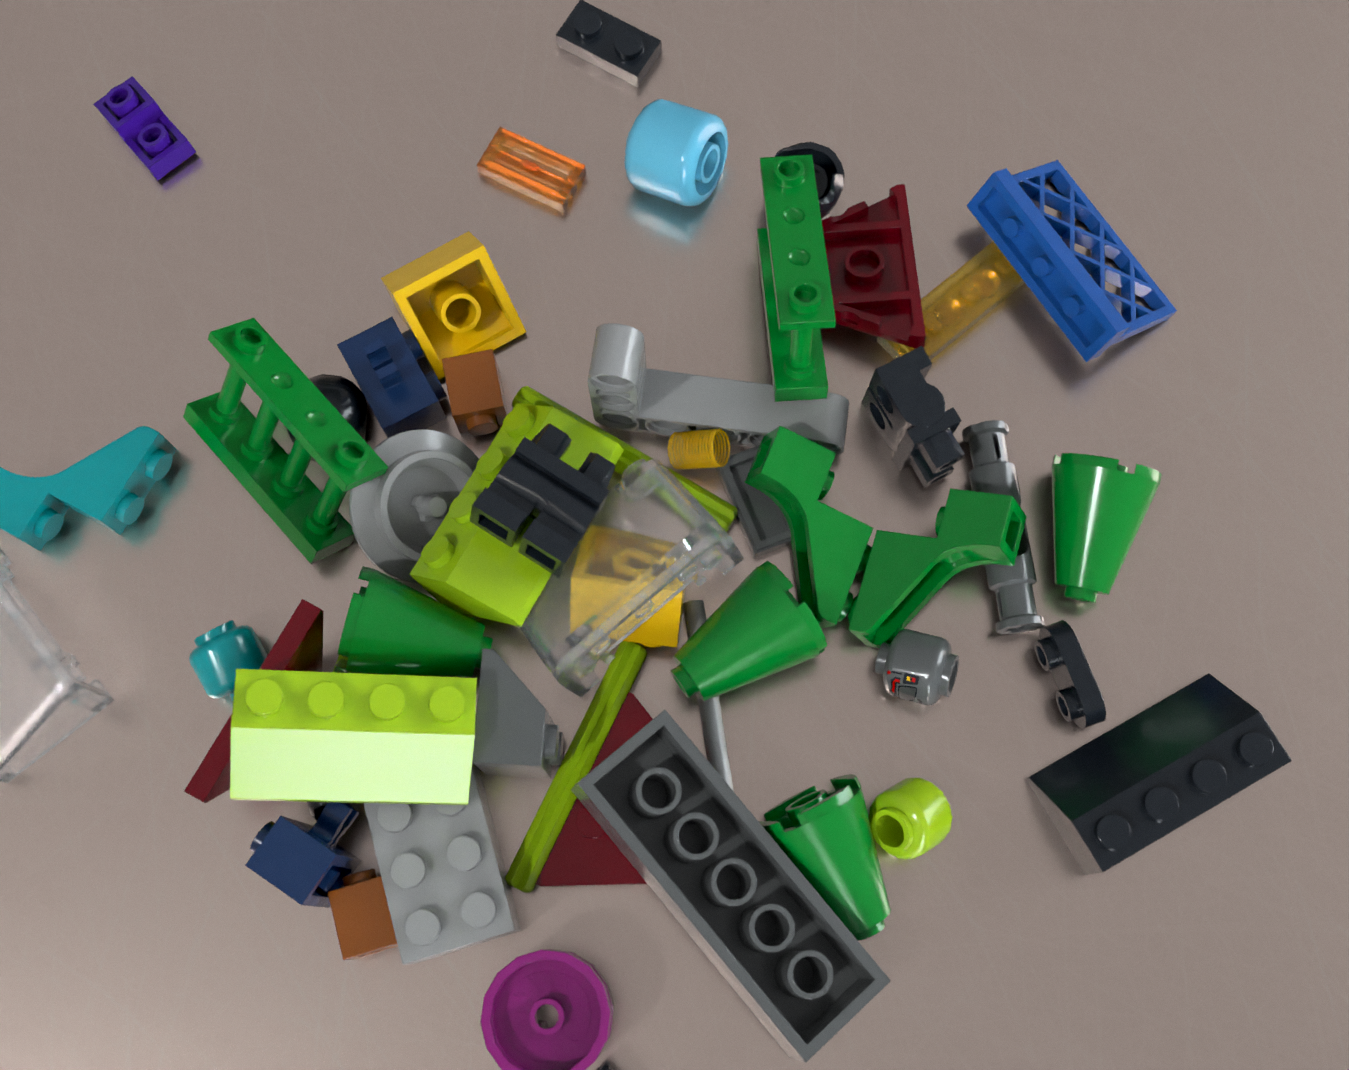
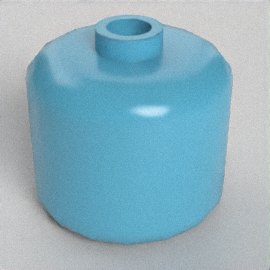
(676, 152)

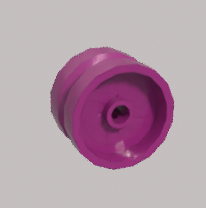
(525, 986)

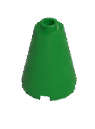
(1096, 519)
(407, 633)
(749, 637)
(835, 851)

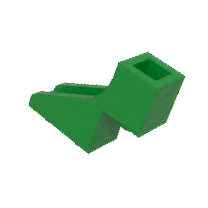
(824, 541)
(911, 569)

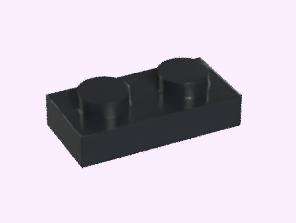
(609, 43)

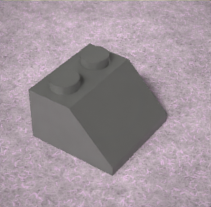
(512, 726)

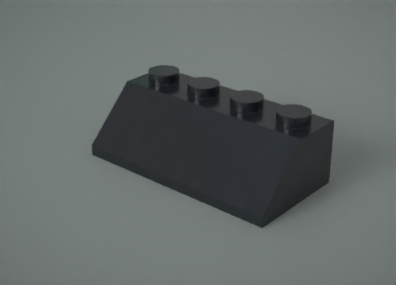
(1156, 772)

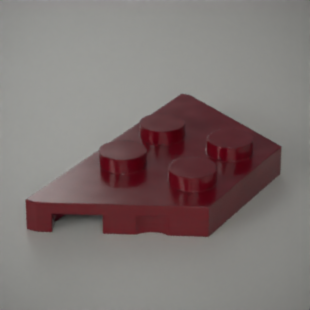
(876, 270)
(295, 650)
(583, 849)

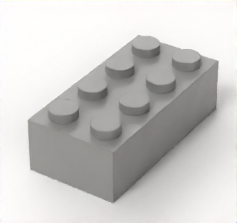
(442, 874)

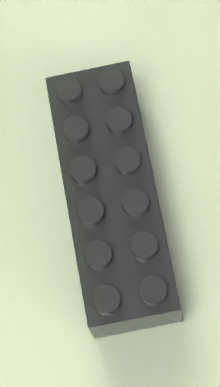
(731, 887)

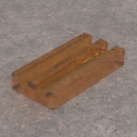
(556, 199)

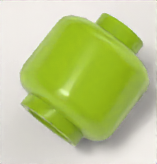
(910, 818)

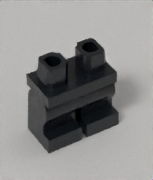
(914, 417)
(549, 491)

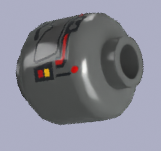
(917, 667)

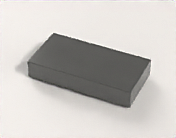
(757, 514)

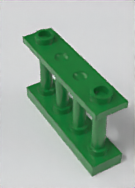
(794, 278)
(257, 459)

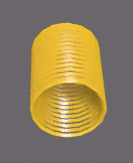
(695, 441)

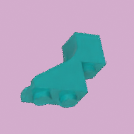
(102, 487)

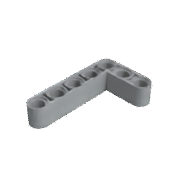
(666, 402)

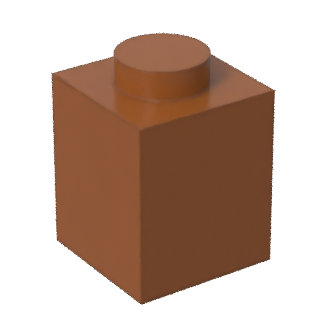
(475, 392)
(362, 916)

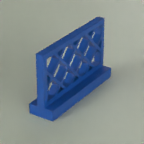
(1046, 258)

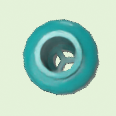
(221, 653)

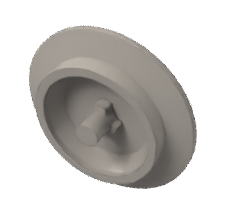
(407, 504)

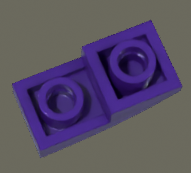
(144, 128)

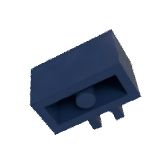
(392, 379)
(305, 858)

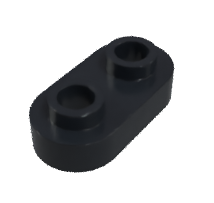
(1078, 691)

